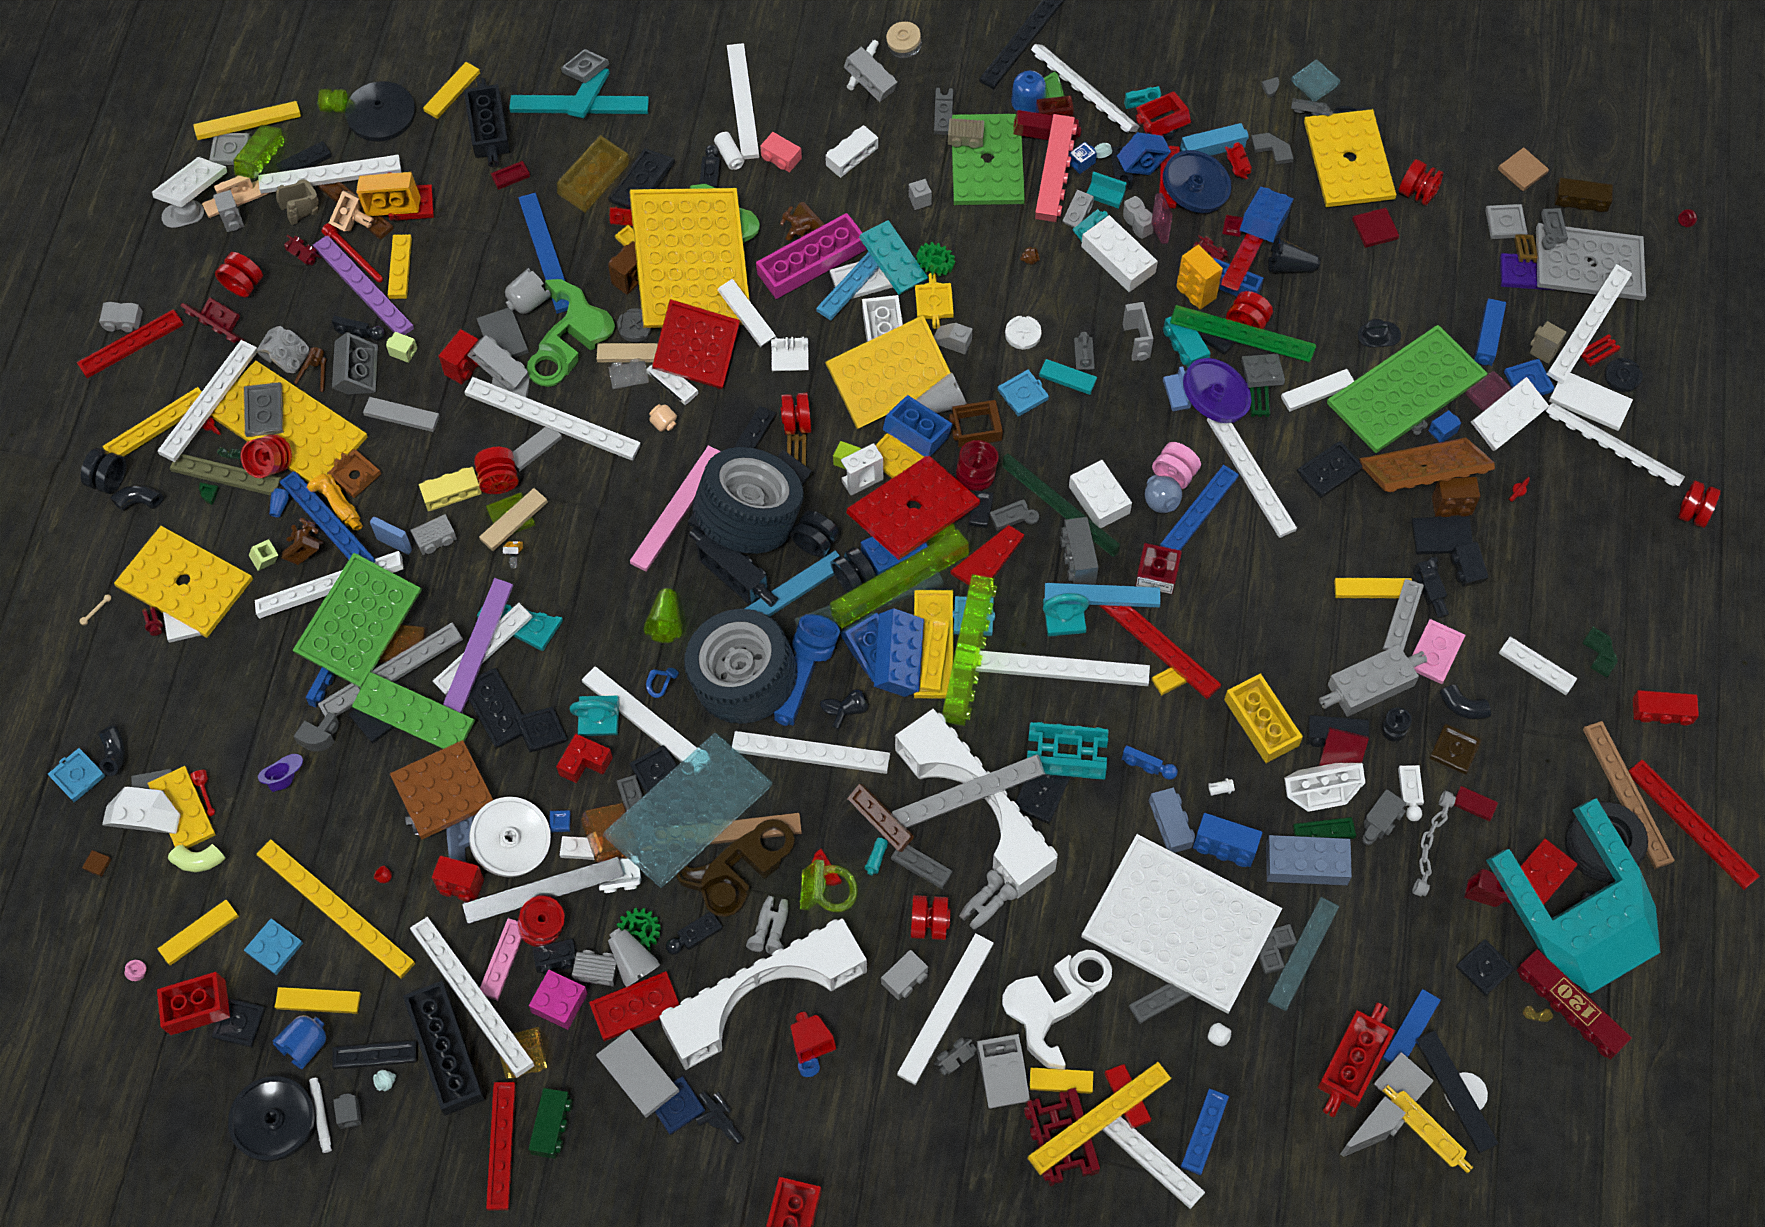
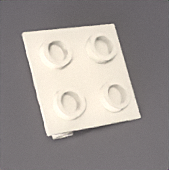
(789, 354)

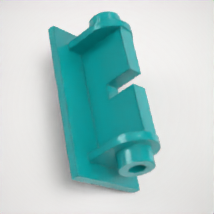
(1089, 222)

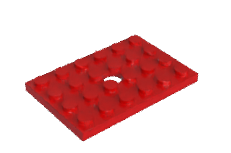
(903, 529)

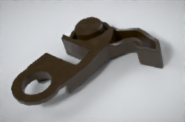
(720, 885)

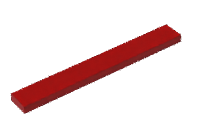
(1164, 649)
(1693, 825)

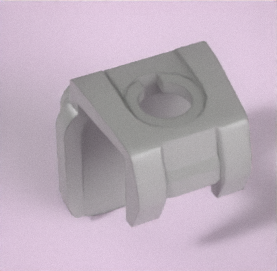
(283, 349)

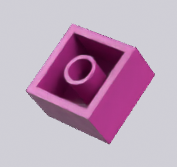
(558, 999)

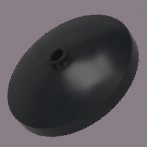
(380, 111)
(256, 1108)

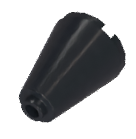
(1291, 257)

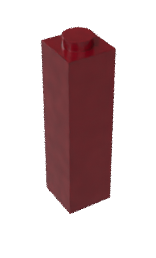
(1037, 125)

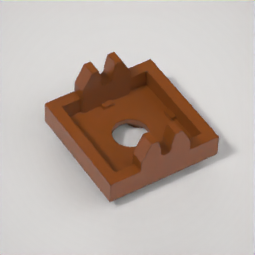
(349, 463)

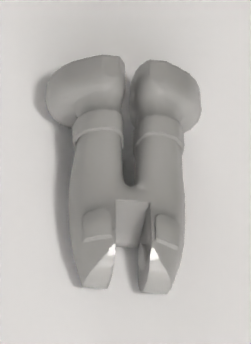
(976, 902)
(779, 918)

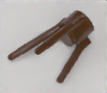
(314, 358)

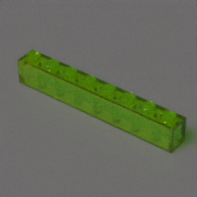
(899, 578)
(968, 649)

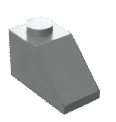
(954, 337)

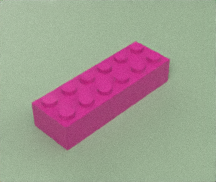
(810, 256)

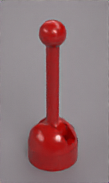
(200, 778)

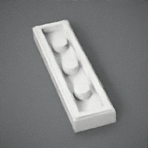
(746, 312)
(1316, 390)
(1538, 665)

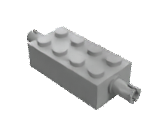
(1373, 680)

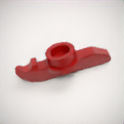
(209, 425)
(1519, 489)

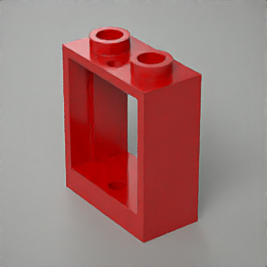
(1160, 106)

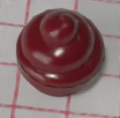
(1687, 218)

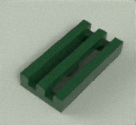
(1259, 412)

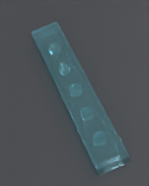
(1303, 954)

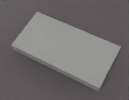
(637, 1073)

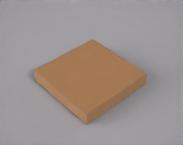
(1523, 169)

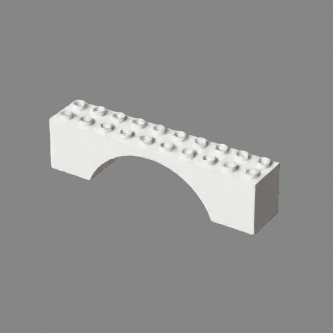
(935, 751)
(824, 957)

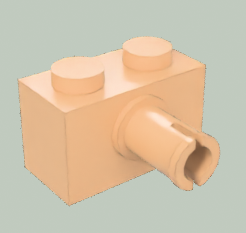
(348, 211)

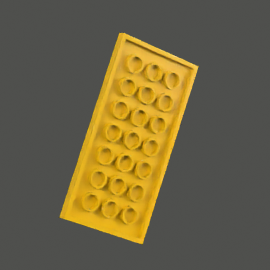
(309, 427)

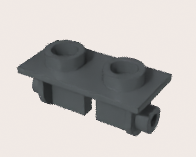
(1084, 352)
(948, 1060)

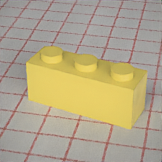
(450, 488)

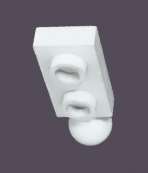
(1411, 790)

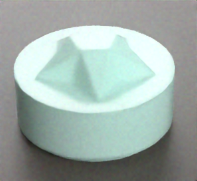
(1103, 150)

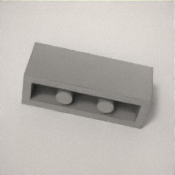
(870, 74)
(498, 362)

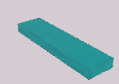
(587, 94)

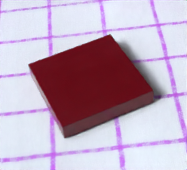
(1375, 227)
(1343, 747)

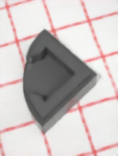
(1270, 86)

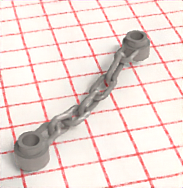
(1421, 887)

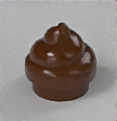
(1030, 256)

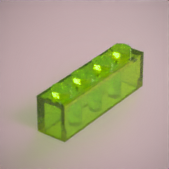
(258, 151)

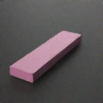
(501, 961)

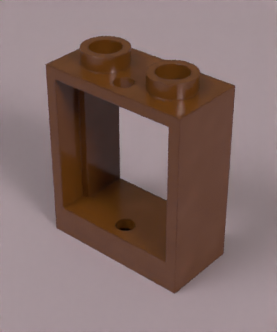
(972, 410)

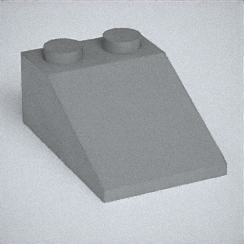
(1383, 1121)

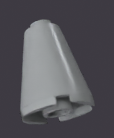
(943, 395)
(631, 957)

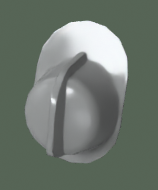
(178, 216)

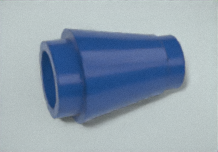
(278, 502)

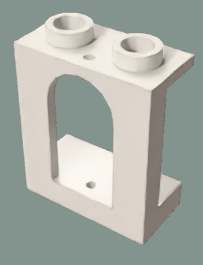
(859, 472)

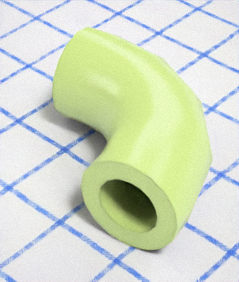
(195, 861)

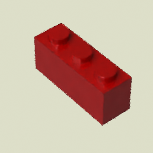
(1665, 707)

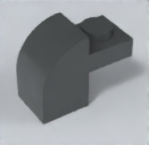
(317, 738)

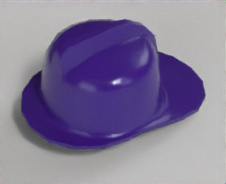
(281, 773)

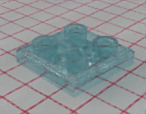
(1315, 80)

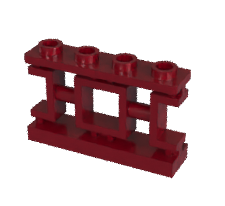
(1076, 1110)

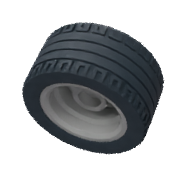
(747, 500)
(756, 669)

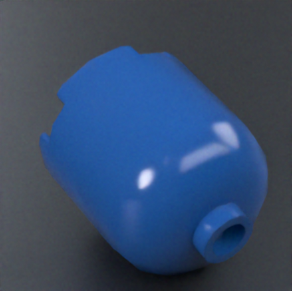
(1026, 90)
(301, 1040)

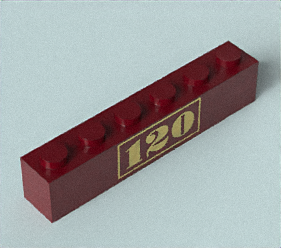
(1573, 1004)

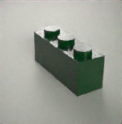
(550, 1123)

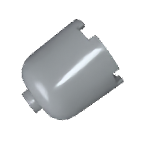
(526, 292)

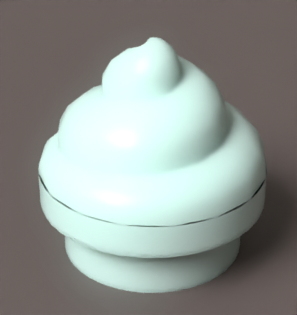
(384, 1080)

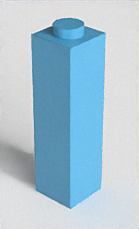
(1216, 140)

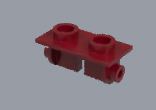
(1207, 244)
(307, 253)

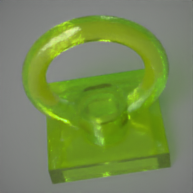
(814, 886)

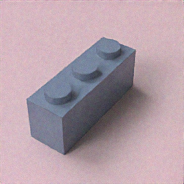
(1171, 820)

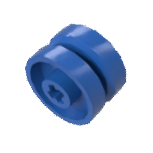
(815, 637)

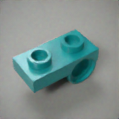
(1140, 97)

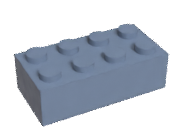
(1308, 860)

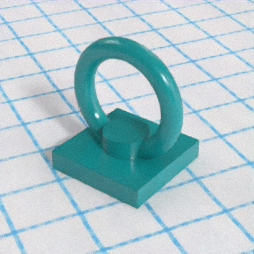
(1065, 618)
(597, 715)

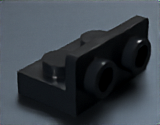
(554, 956)

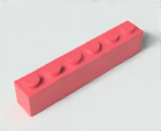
(1055, 167)

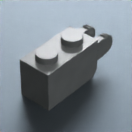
(1382, 816)

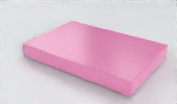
(1440, 647)

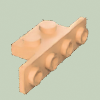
(241, 189)

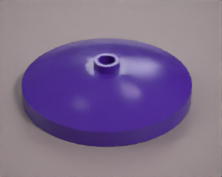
(1217, 390)

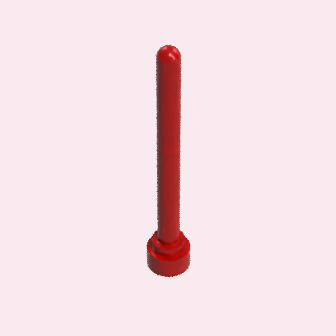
(332, 232)

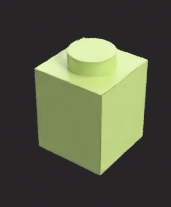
(401, 347)
(263, 555)

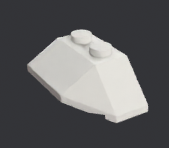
(1325, 785)
(142, 811)

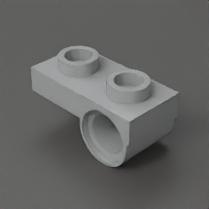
(1078, 208)

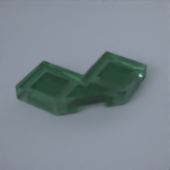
(1601, 644)

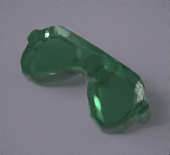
(233, 454)

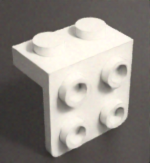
(629, 881)

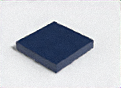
(680, 1108)

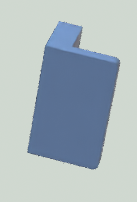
(1175, 391)

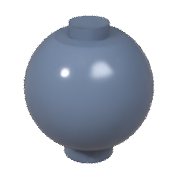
(1163, 493)

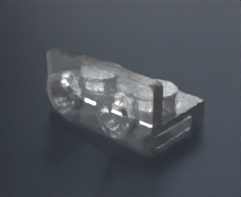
(628, 374)

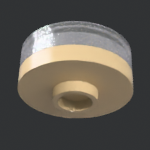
(904, 39)

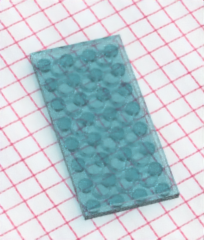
(687, 809)

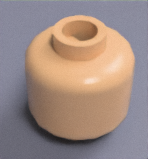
(663, 417)

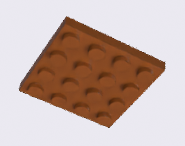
(441, 789)

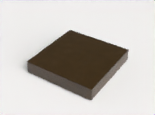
(1455, 749)

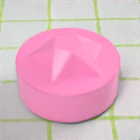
(135, 970)

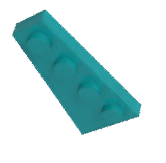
(536, 631)

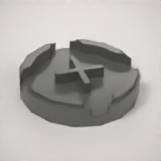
(631, 326)

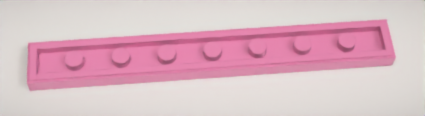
(671, 515)

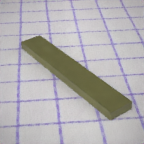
(224, 474)

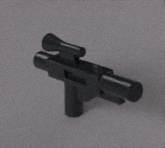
(717, 1118)

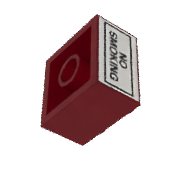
(1158, 568)

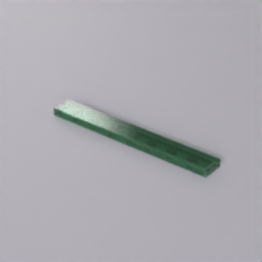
(1058, 503)

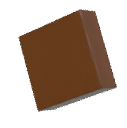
(96, 863)

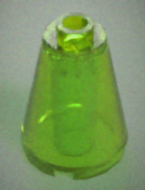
(664, 618)

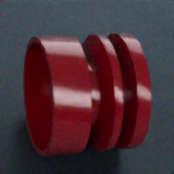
(977, 465)

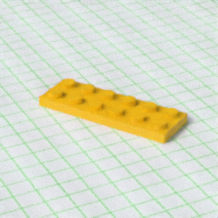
(936, 605)

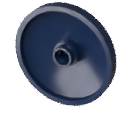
(1196, 181)

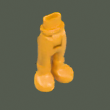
(345, 511)

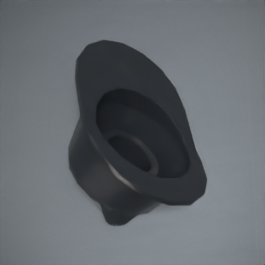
(1379, 333)

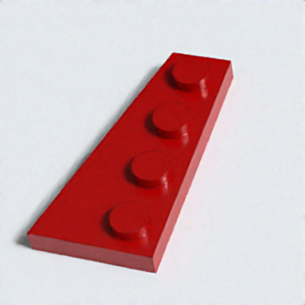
(990, 556)

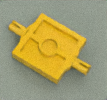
(934, 300)

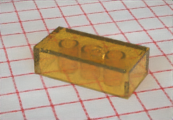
(592, 173)

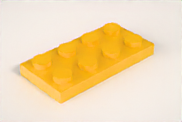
(193, 821)

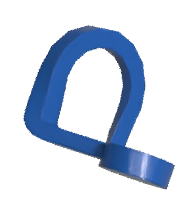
(670, 673)

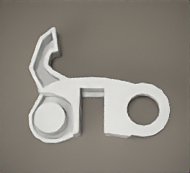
(1032, 1005)

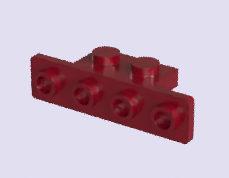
(218, 316)

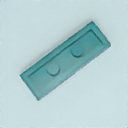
(1068, 376)

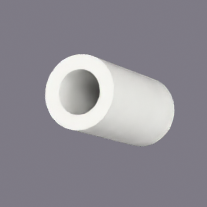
(729, 150)

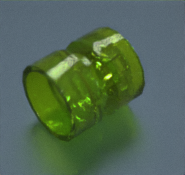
(332, 100)

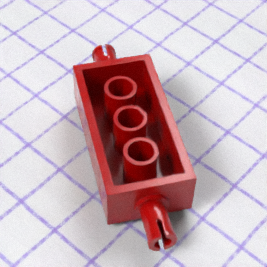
(1356, 1059)

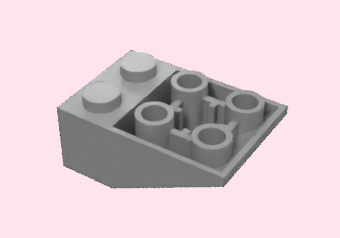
(1003, 1071)

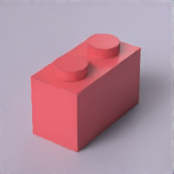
(780, 152)

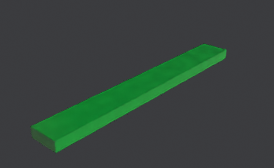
(1242, 333)

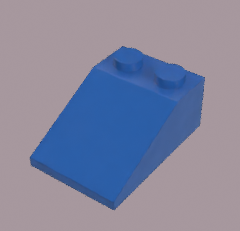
(862, 642)

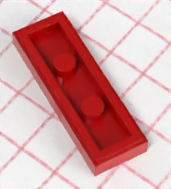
(1117, 1079)

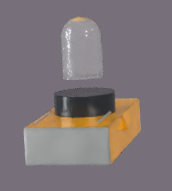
(512, 549)

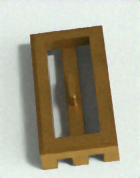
(1533, 256)
(797, 438)

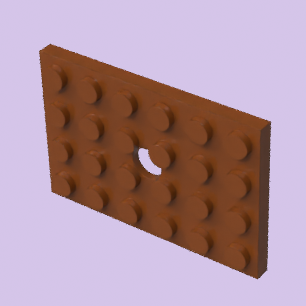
(1441, 459)

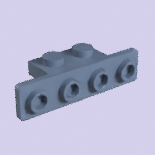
(459, 839)

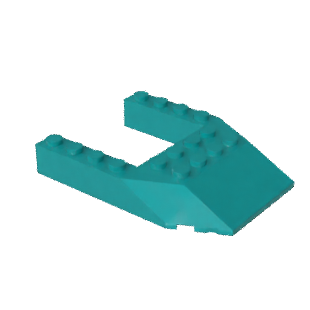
(1604, 931)

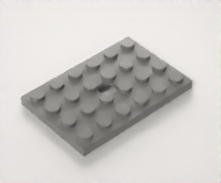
(1565, 267)

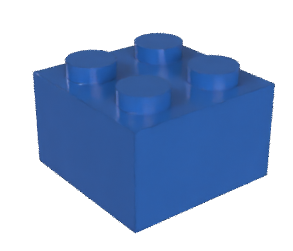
(1143, 153)

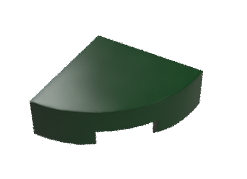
(208, 492)

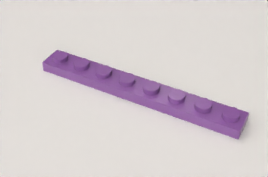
(363, 286)

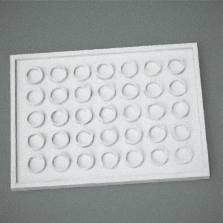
(1182, 923)

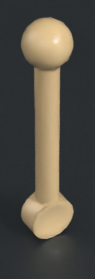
(84, 620)

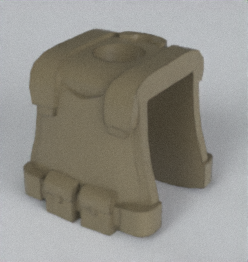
(298, 199)

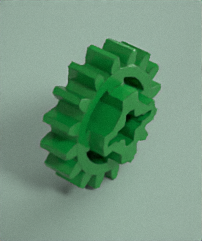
(935, 259)
(644, 925)

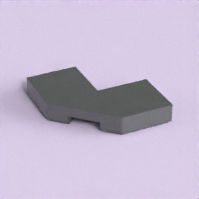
(1267, 142)
(1277, 939)

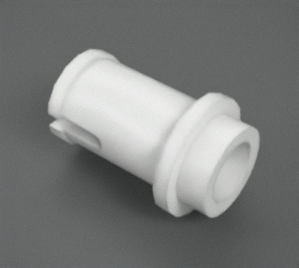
(1221, 787)

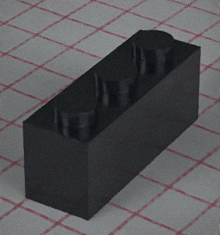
(1319, 726)

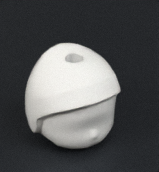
(1219, 1034)

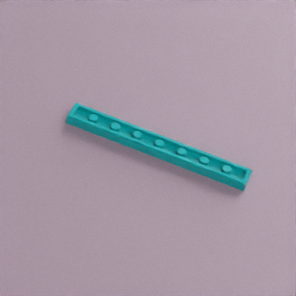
(561, 103)

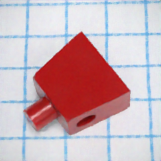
(811, 1037)

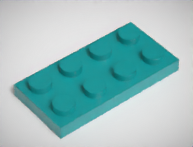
(893, 257)

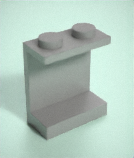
(1136, 317)

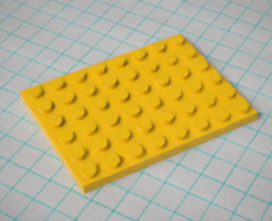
(686, 249)

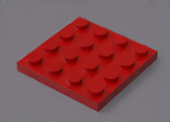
(695, 344)

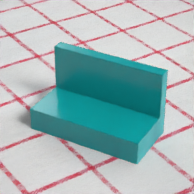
(1107, 190)

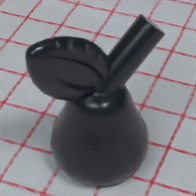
(853, 704)

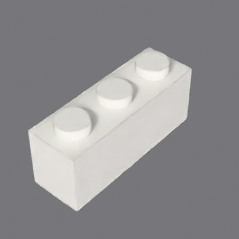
(851, 151)

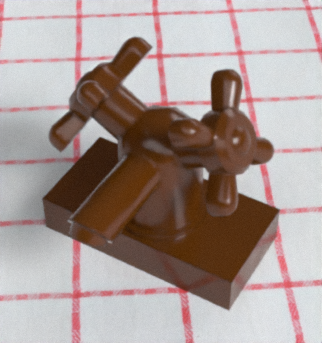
(802, 220)
(303, 545)

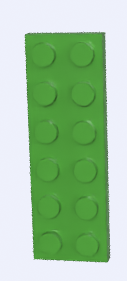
(412, 712)

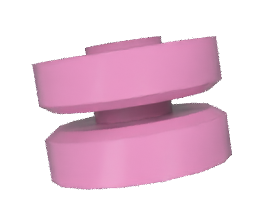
(1177, 462)

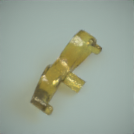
(1544, 1016)

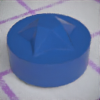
(809, 1068)

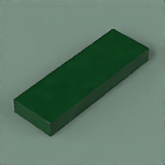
(1335, 828)

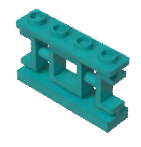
(1070, 764)

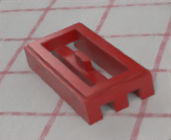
(1610, 343)

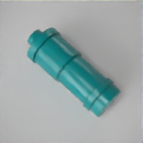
(876, 856)

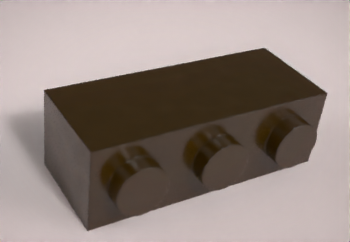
(1583, 194)

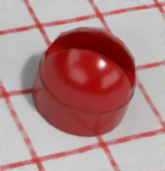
(383, 874)

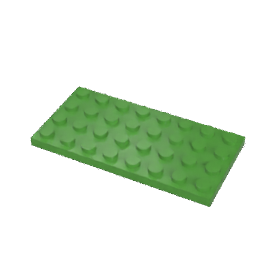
(1406, 388)

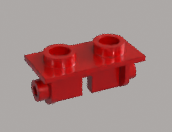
(1240, 166)
(620, 216)

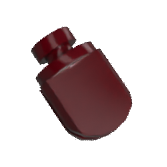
(155, 626)

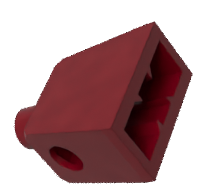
(1485, 889)

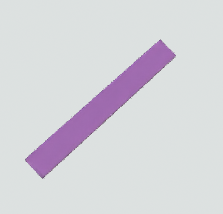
(478, 645)

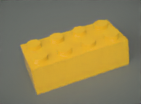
(1263, 718)

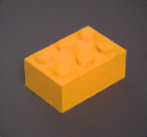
(388, 194)
(1199, 277)

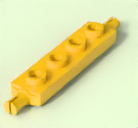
(1429, 1130)

